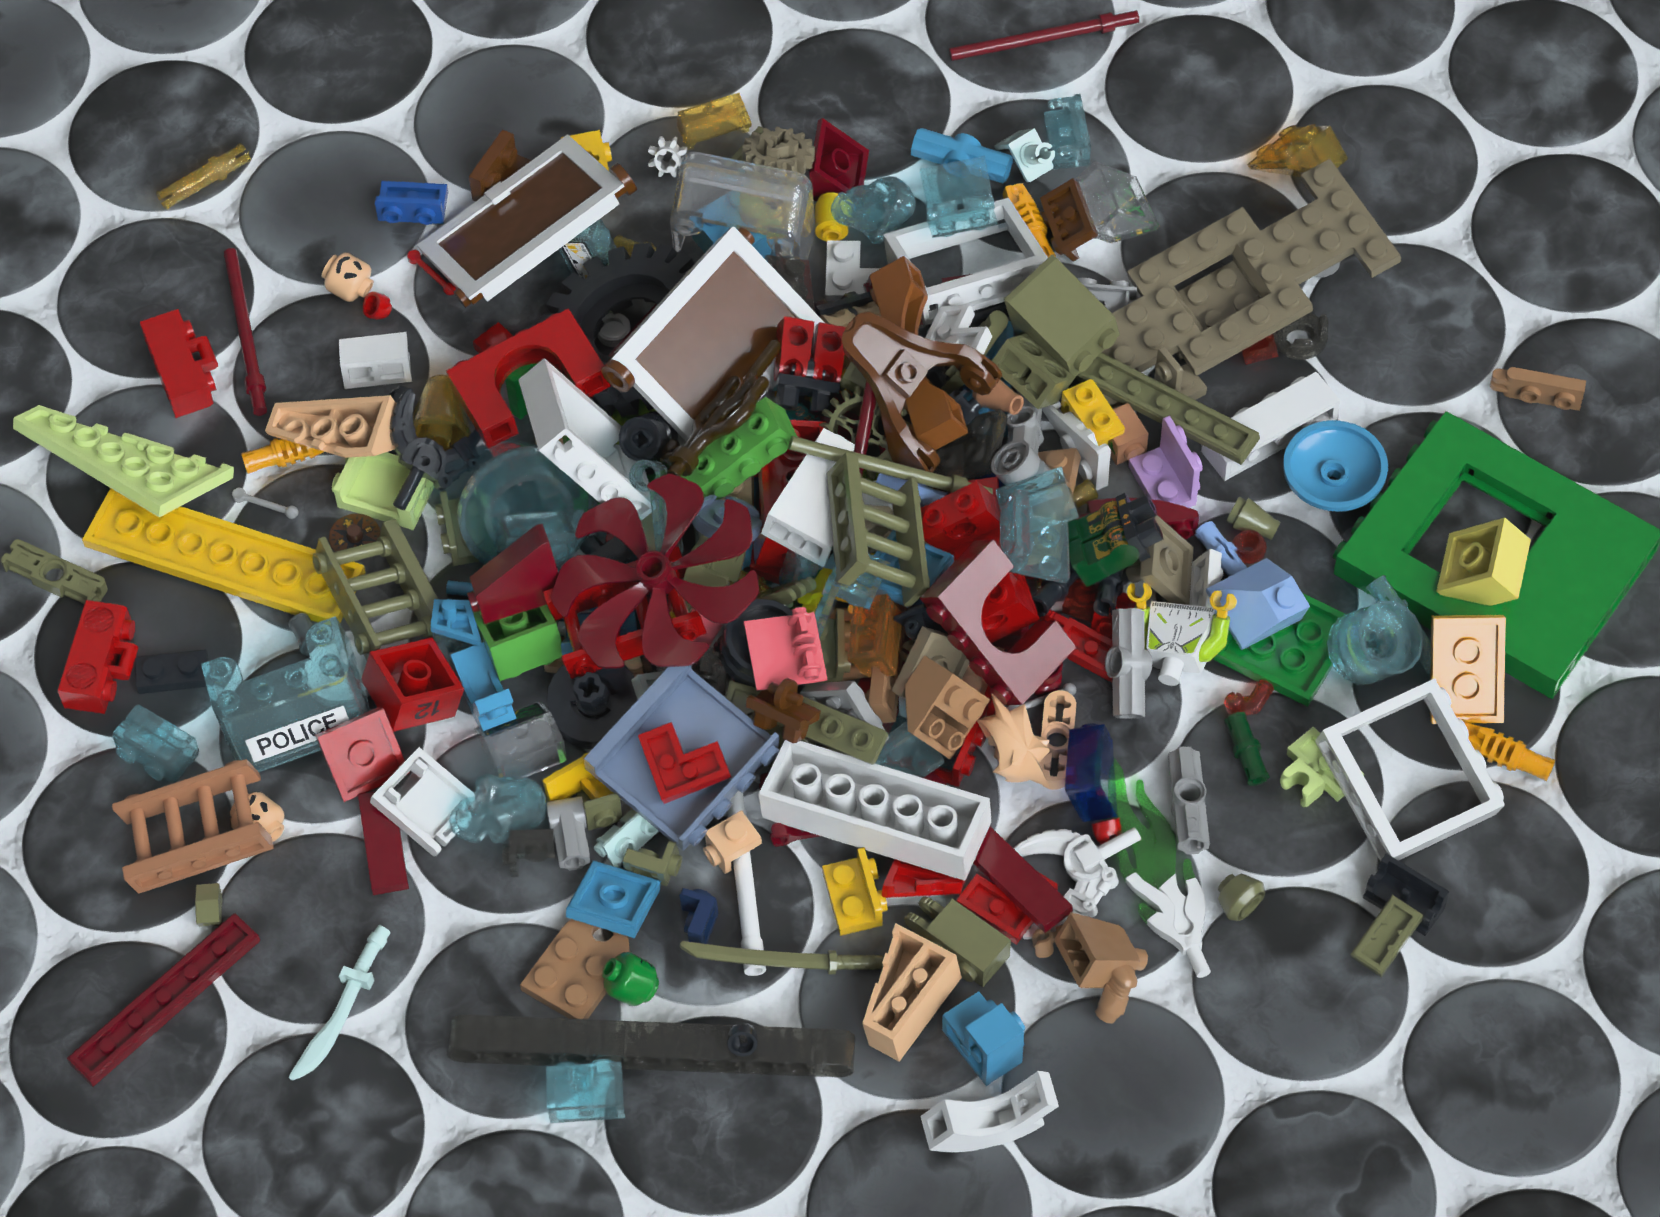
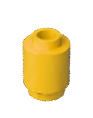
(825, 225)

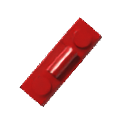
(171, 348)
(91, 667)

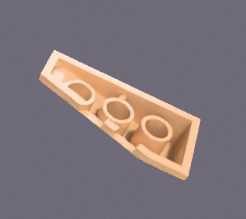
(336, 425)

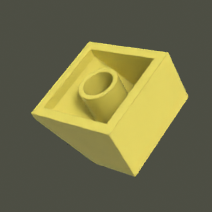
(1484, 563)

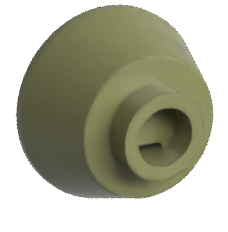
(1240, 896)

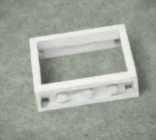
(978, 289)
(590, 455)
(1361, 796)

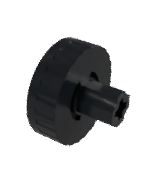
(574, 726)

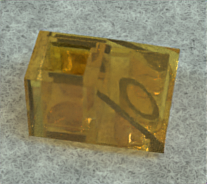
(1299, 151)

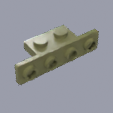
(844, 734)

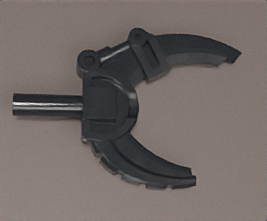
(425, 456)

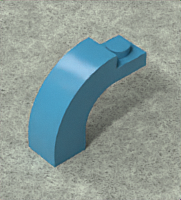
(482, 688)

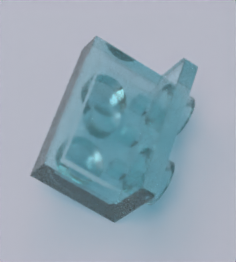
(909, 753)

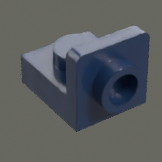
(701, 916)

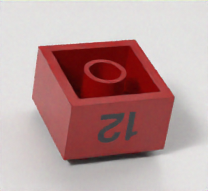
(412, 684)

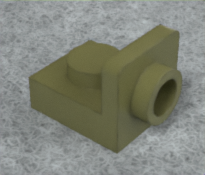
(650, 865)

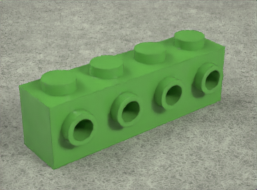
(744, 451)

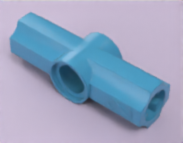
(946, 149)

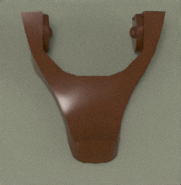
(894, 367)

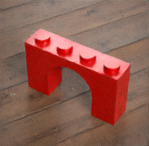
(480, 378)

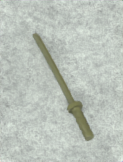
(829, 961)

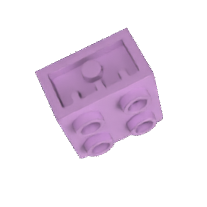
(1171, 470)

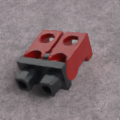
(808, 363)

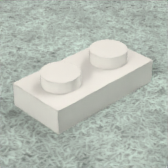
(1205, 573)

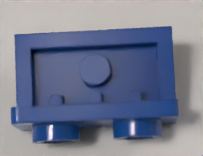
(411, 202)

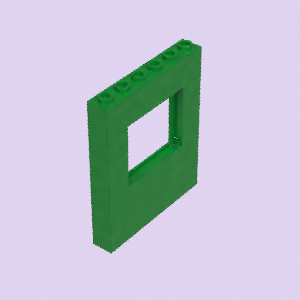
(1571, 572)

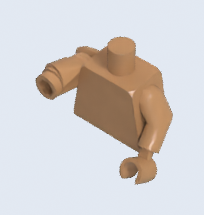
(1097, 957)

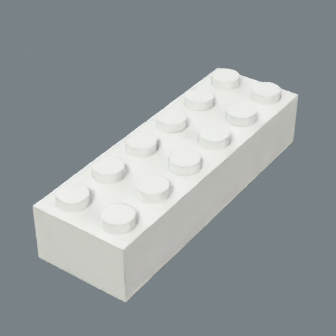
(875, 808)

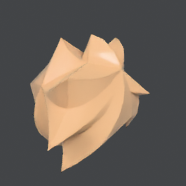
(1015, 744)

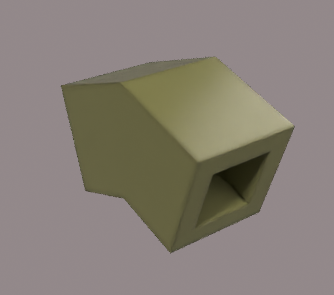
(208, 905)

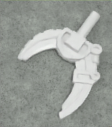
(1083, 864)

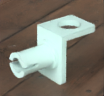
(1029, 153)

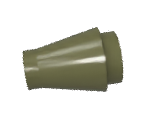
(1250, 516)

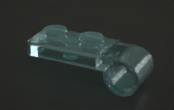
(658, 504)

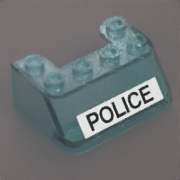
(283, 710)

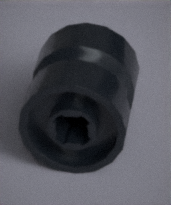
(645, 436)

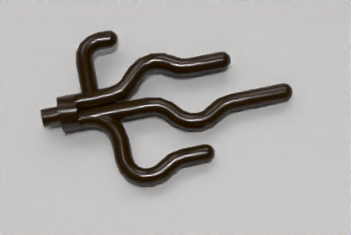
(713, 421)

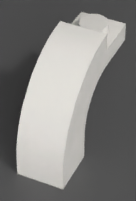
(992, 1121)

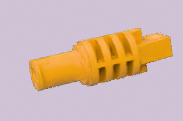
(1030, 214)
(277, 453)
(1508, 752)

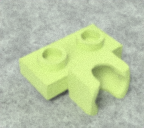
(1310, 770)

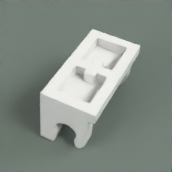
(375, 360)

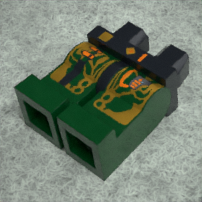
(1112, 537)

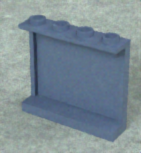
(699, 718)

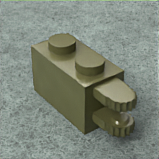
(955, 928)

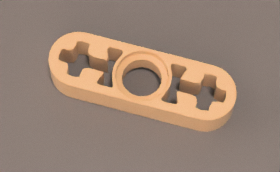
(1051, 726)

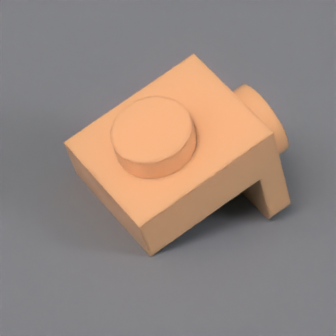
(730, 840)

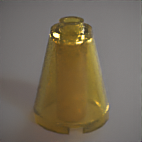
(440, 413)

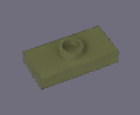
(1387, 935)

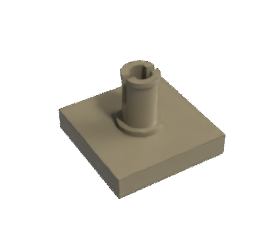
(1168, 568)
(936, 647)

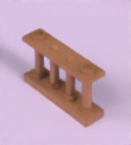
(214, 849)

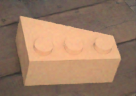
(909, 991)

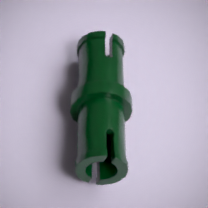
(1246, 748)

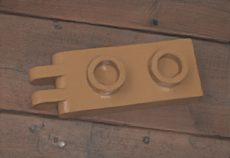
(1539, 387)

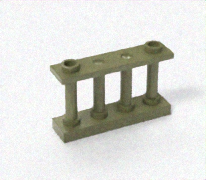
(852, 537)
(403, 570)

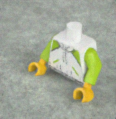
(1183, 635)

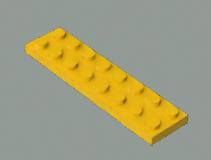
(216, 556)

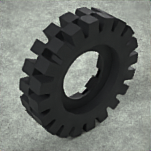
(612, 288)

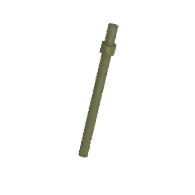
(881, 466)

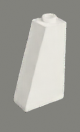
(802, 511)

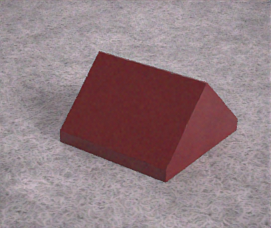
(837, 161)

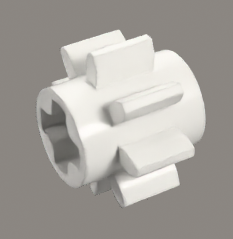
(664, 146)

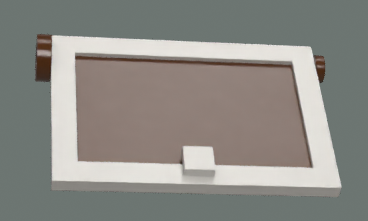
(524, 220)
(706, 331)

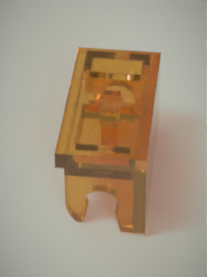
(875, 637)

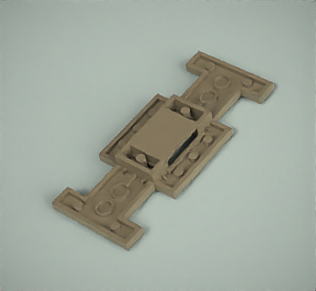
(1256, 289)

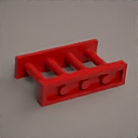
(629, 646)

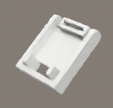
(427, 805)

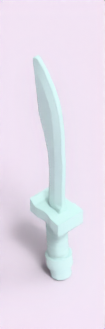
(355, 979)

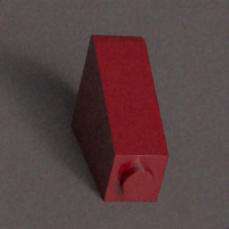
(515, 578)

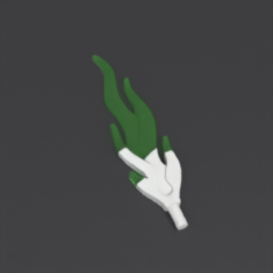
(1178, 916)

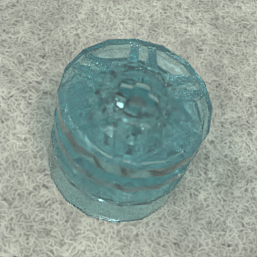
(1375, 642)

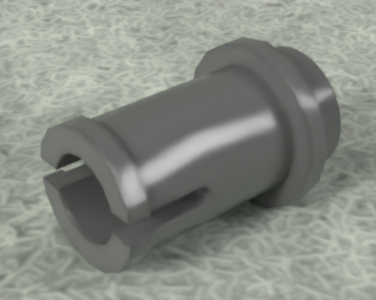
(300, 625)

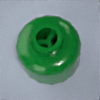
(630, 979)

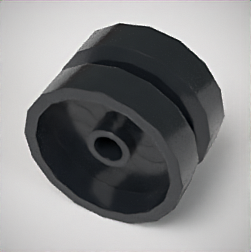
(734, 645)

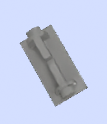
(1114, 295)

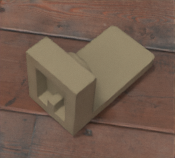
(1178, 377)

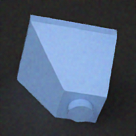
(1265, 602)

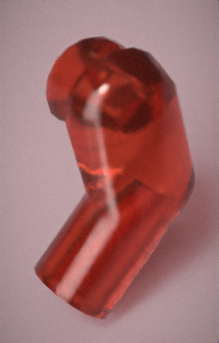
(1251, 703)

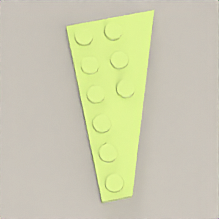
(128, 464)

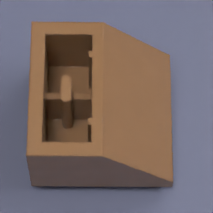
(941, 707)

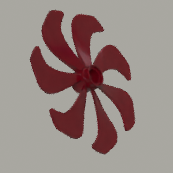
(659, 638)

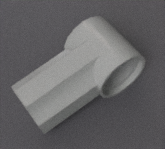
(569, 826)

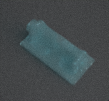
(947, 220)

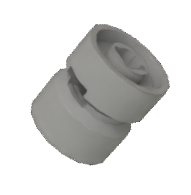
(1017, 462)

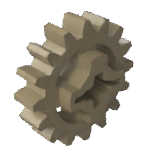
(779, 150)

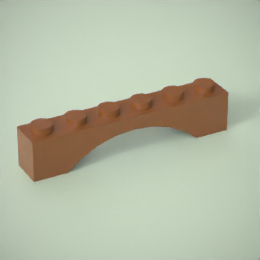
(901, 300)

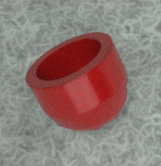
(376, 306)
(1107, 829)

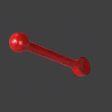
(415, 258)

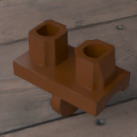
(783, 705)

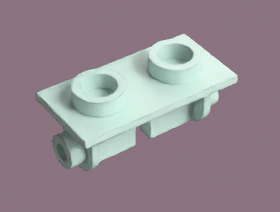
(632, 835)

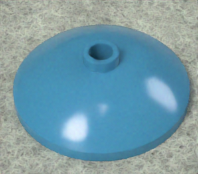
(1336, 451)

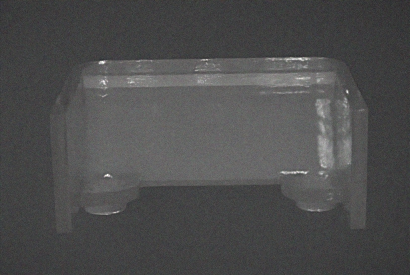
(745, 197)

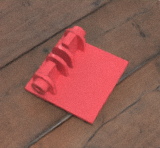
(785, 649)

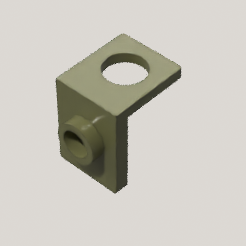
(601, 811)

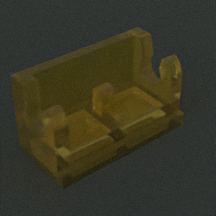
(713, 119)

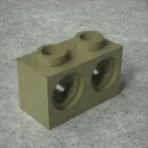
(1032, 371)

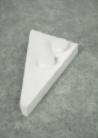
(1073, 434)

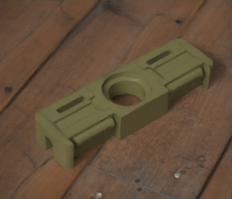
(35, 563)

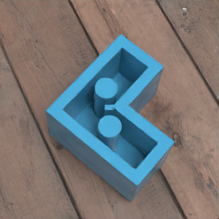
(985, 1036)

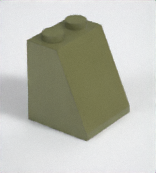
(1061, 316)

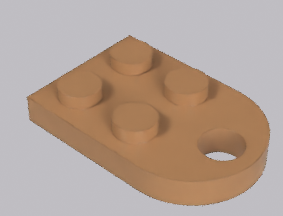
(571, 970)

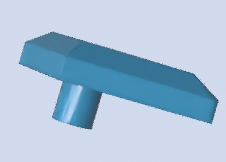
(455, 620)

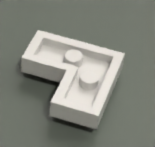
(844, 269)
(953, 324)

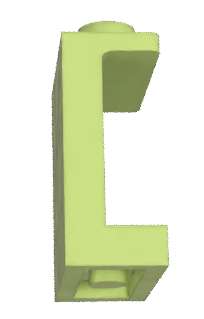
(371, 486)

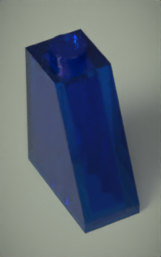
(1091, 772)

